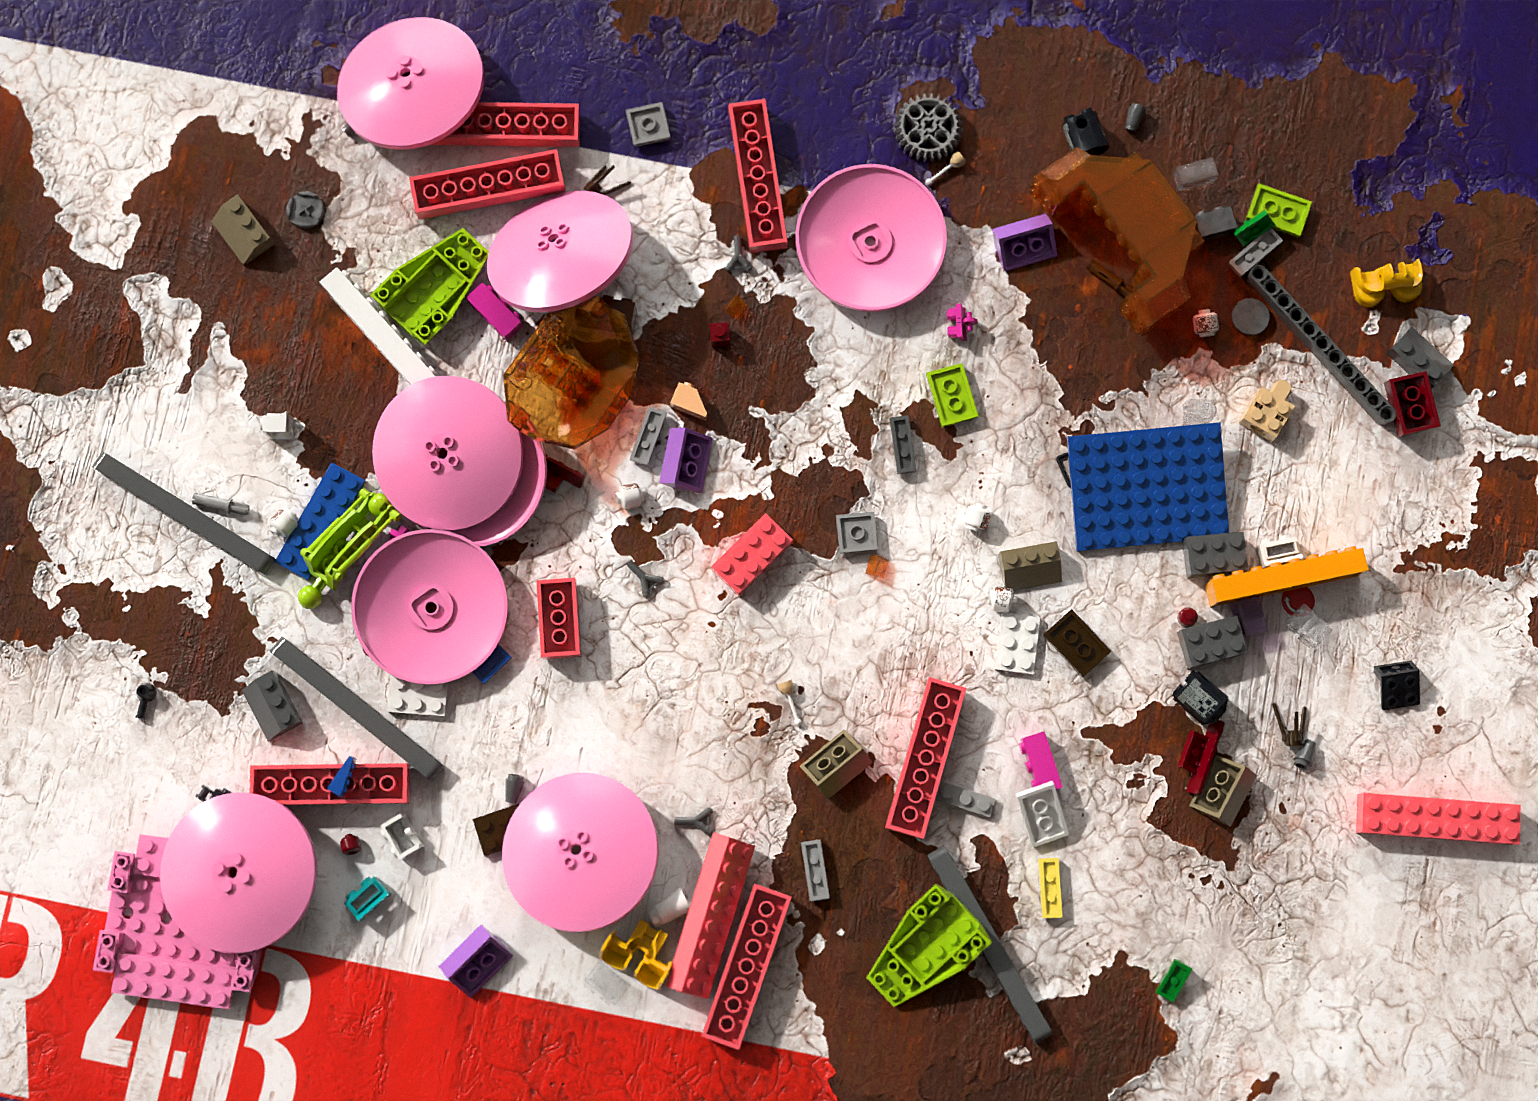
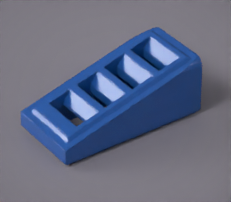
(341, 781)

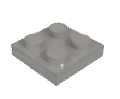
(648, 124)
(856, 532)

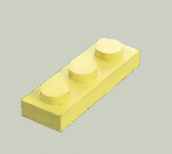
(1050, 887)

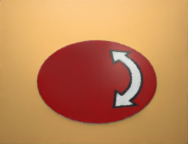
(1294, 598)

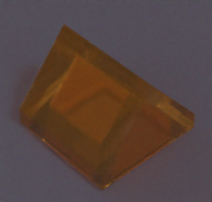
(735, 307)
(877, 566)

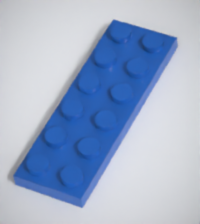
(330, 501)

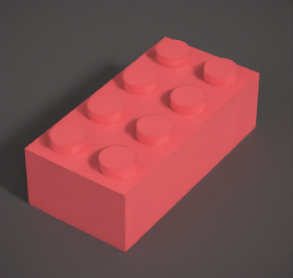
(752, 554)
(559, 618)

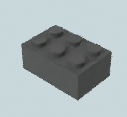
(1214, 554)
(1212, 642)

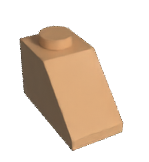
(688, 401)

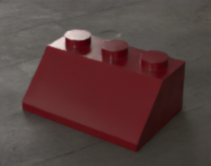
(1412, 403)

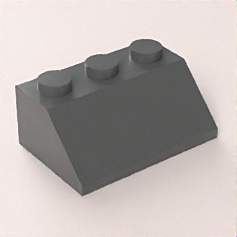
(1417, 355)
(271, 705)

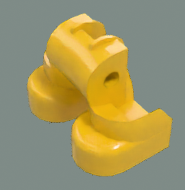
(1371, 286)
(648, 940)

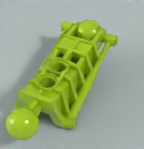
(333, 555)

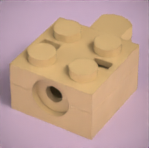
(1270, 412)

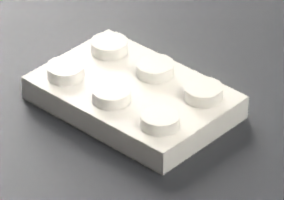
(1017, 643)
(417, 698)
(1042, 814)

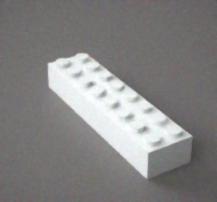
(376, 327)

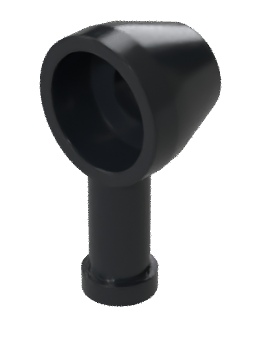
(144, 699)

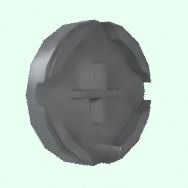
(305, 210)
(1250, 317)

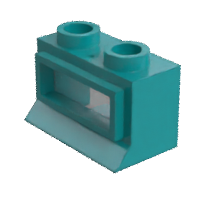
(367, 897)

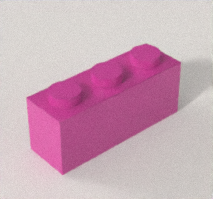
(495, 311)
(1039, 760)

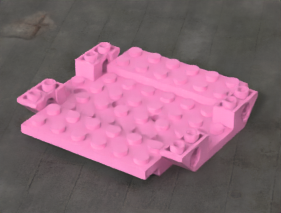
(159, 957)

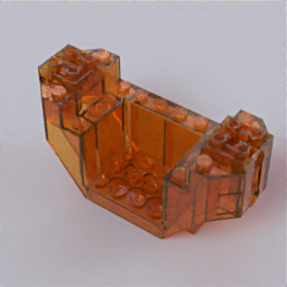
(1141, 213)

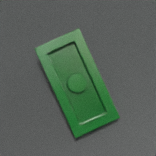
(1254, 228)
(1173, 980)

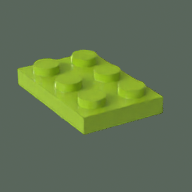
(1284, 209)
(952, 395)

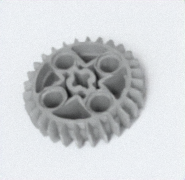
(930, 134)

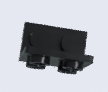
(1398, 684)

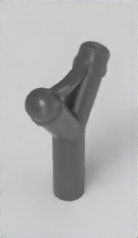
(738, 257)
(645, 578)
(696, 821)

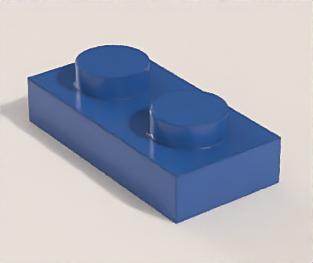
(492, 664)

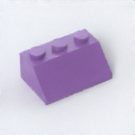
(1025, 242)
(686, 460)
(475, 961)

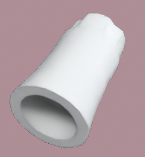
(670, 908)

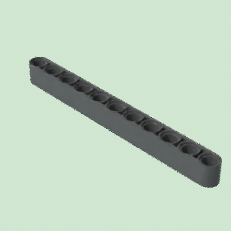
(1322, 355)
(183, 513)
(357, 709)
(995, 952)

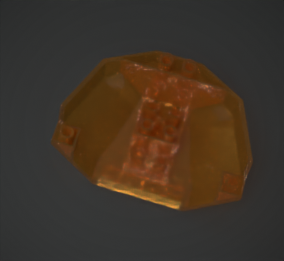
(572, 375)

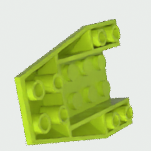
(432, 285)
(928, 946)

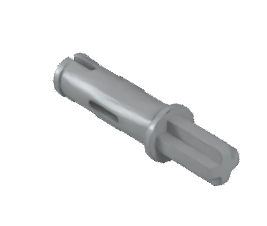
(220, 504)

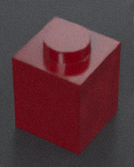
(719, 334)

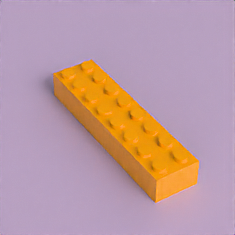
(1286, 577)

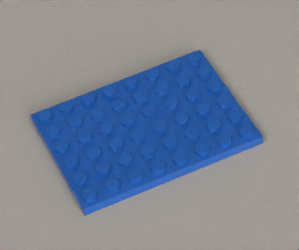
(1147, 486)

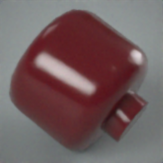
(1187, 617)
(350, 844)

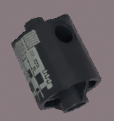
(1091, 138)
(1201, 698)

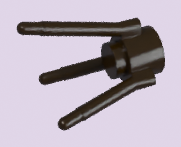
(594, 186)
(1295, 736)

